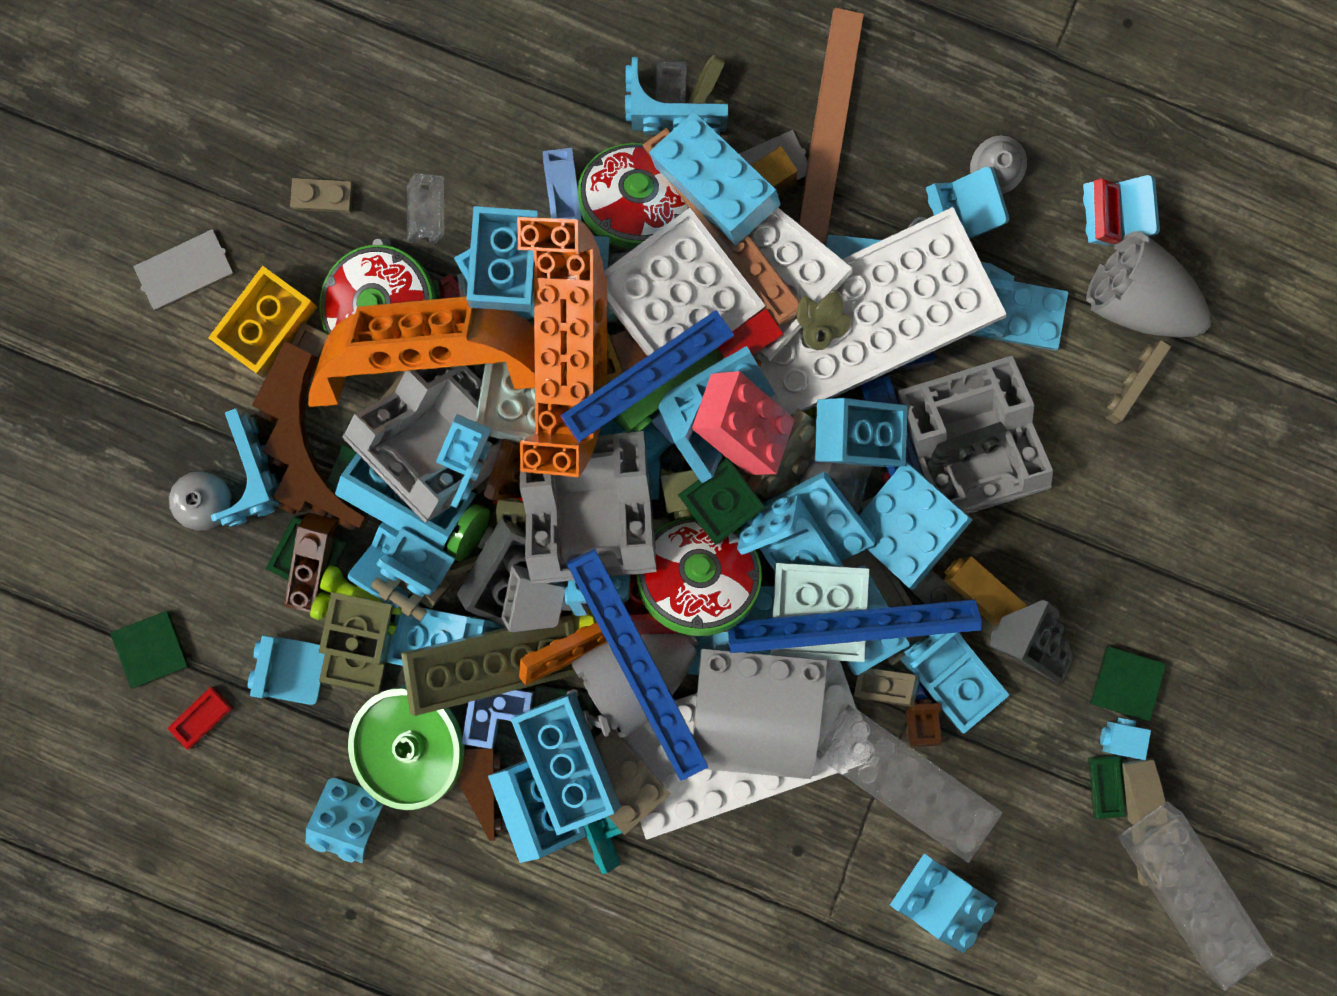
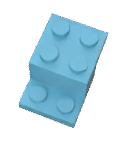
(944, 904)

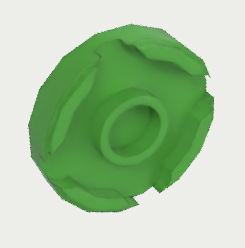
(472, 528)

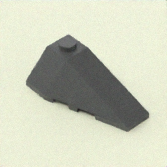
(1035, 640)

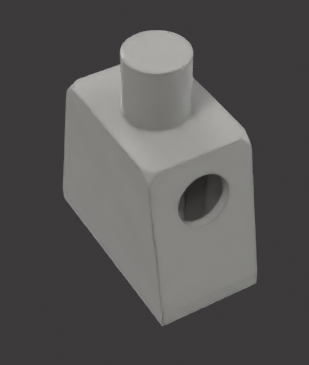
(532, 605)

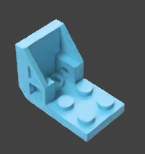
(1032, 312)
(682, 404)
(432, 630)

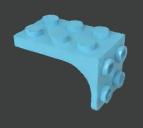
(656, 116)
(260, 482)
(787, 535)
(954, 678)

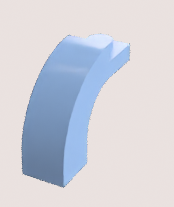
(561, 183)

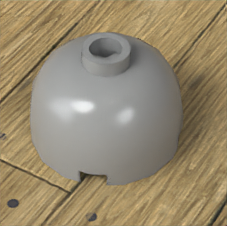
(212, 498)

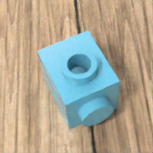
(1125, 739)

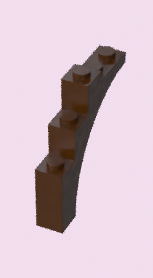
(303, 483)

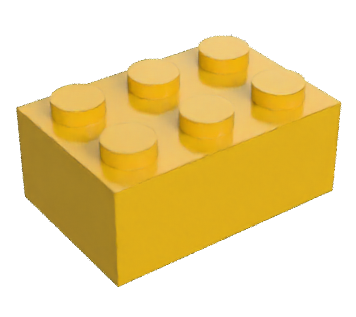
(261, 321)

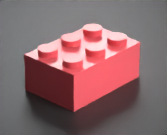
(743, 423)

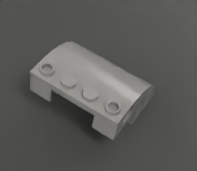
(967, 403)
(407, 431)
(598, 510)
(759, 712)

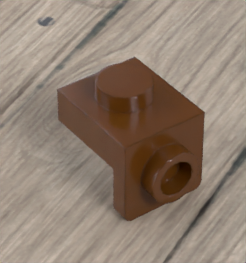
(924, 724)

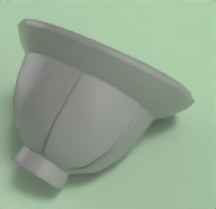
(1006, 158)

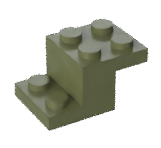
(355, 642)

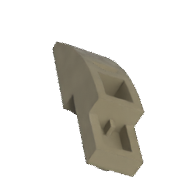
(1142, 792)

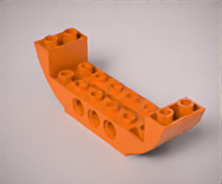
(422, 337)
(568, 339)

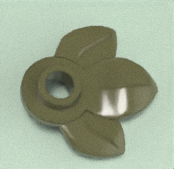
(822, 316)

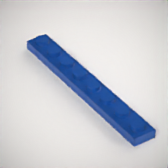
(854, 626)
(637, 664)

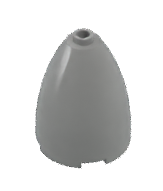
(1148, 291)
(611, 689)

